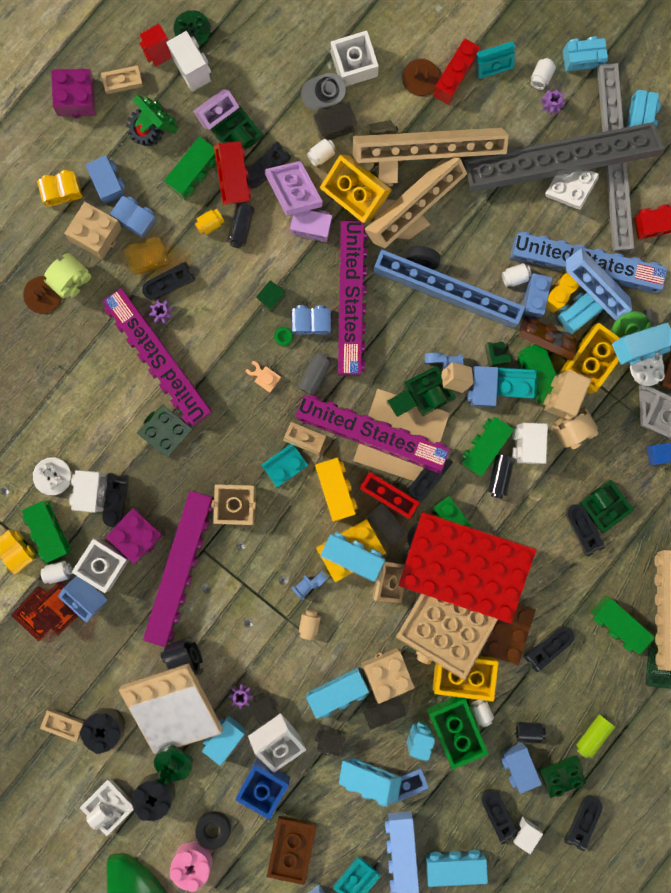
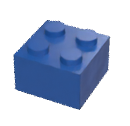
(262, 789)

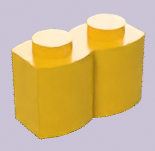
(59, 188)
(561, 293)
(15, 552)

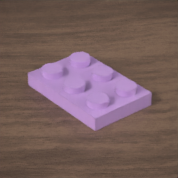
(293, 188)

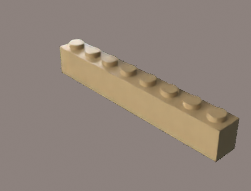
(430, 145)

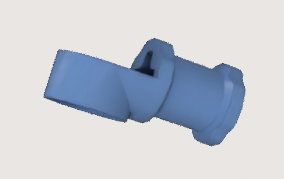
(439, 358)
(308, 584)

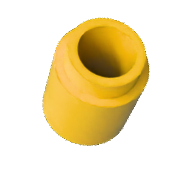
(209, 221)

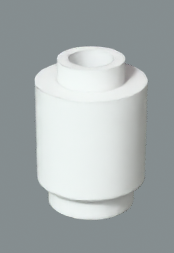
(542, 73)
(321, 152)
(516, 275)
(56, 572)
(481, 712)

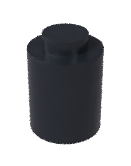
(530, 732)

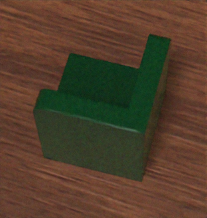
(271, 296)
(496, 354)
(402, 403)

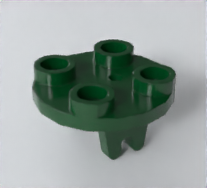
(201, 26)
(172, 764)

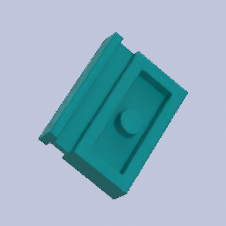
(495, 60)
(517, 382)
(284, 465)
(357, 877)

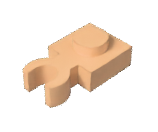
(265, 378)

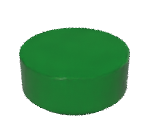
(283, 336)

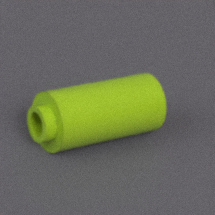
(594, 737)

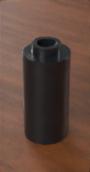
(240, 225)
(501, 476)

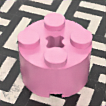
(188, 876)

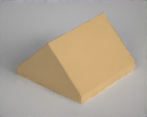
(387, 582)

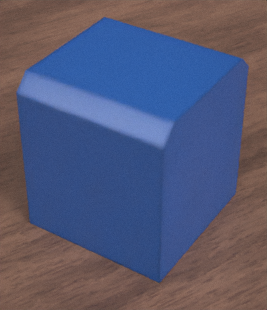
(659, 453)

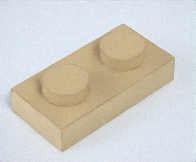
(122, 79)
(304, 438)
(62, 725)

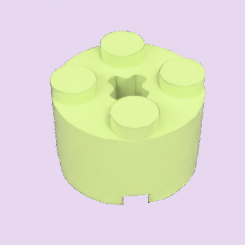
(66, 276)

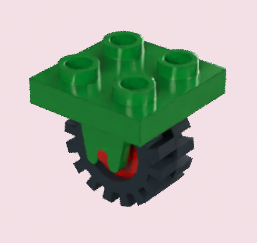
(149, 121)

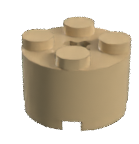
(575, 430)

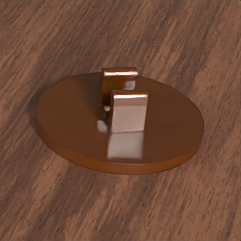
(420, 77)
(40, 296)

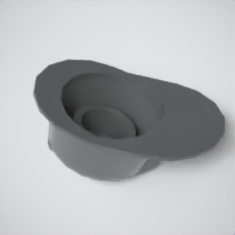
(323, 91)

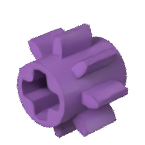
(553, 102)
(163, 317)
(240, 690)

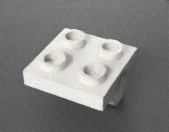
(572, 187)
(107, 807)

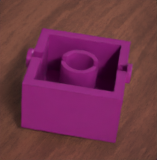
(73, 92)
(134, 536)

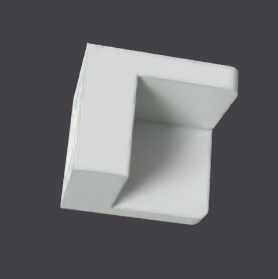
(528, 835)

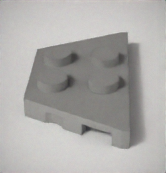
(655, 411)

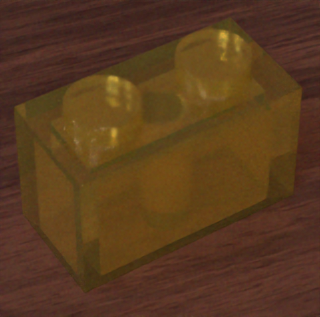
(146, 256)

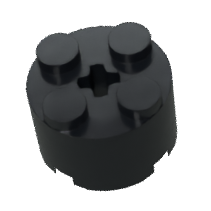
(183, 653)
(95, 738)
(147, 806)

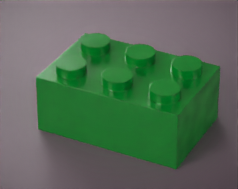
(457, 731)

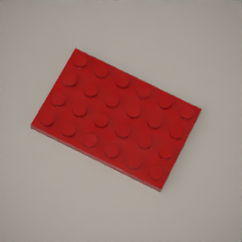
(467, 567)

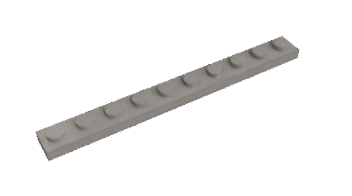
(617, 173)

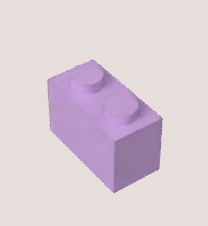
(216, 109)
(311, 225)

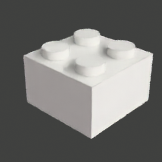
(354, 58)
(189, 60)
(530, 443)
(88, 491)
(101, 565)
(277, 743)

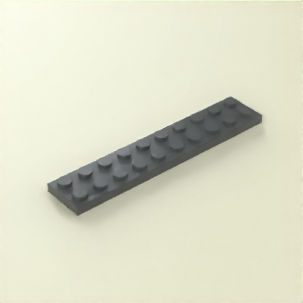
(563, 157)

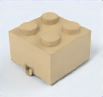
(93, 230)
(566, 394)
(234, 504)
(387, 675)

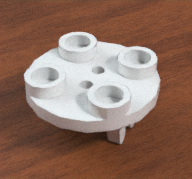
(648, 376)
(56, 484)

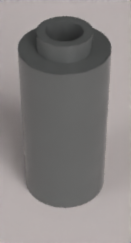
(314, 373)

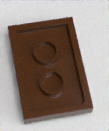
(548, 337)
(508, 639)
(291, 850)

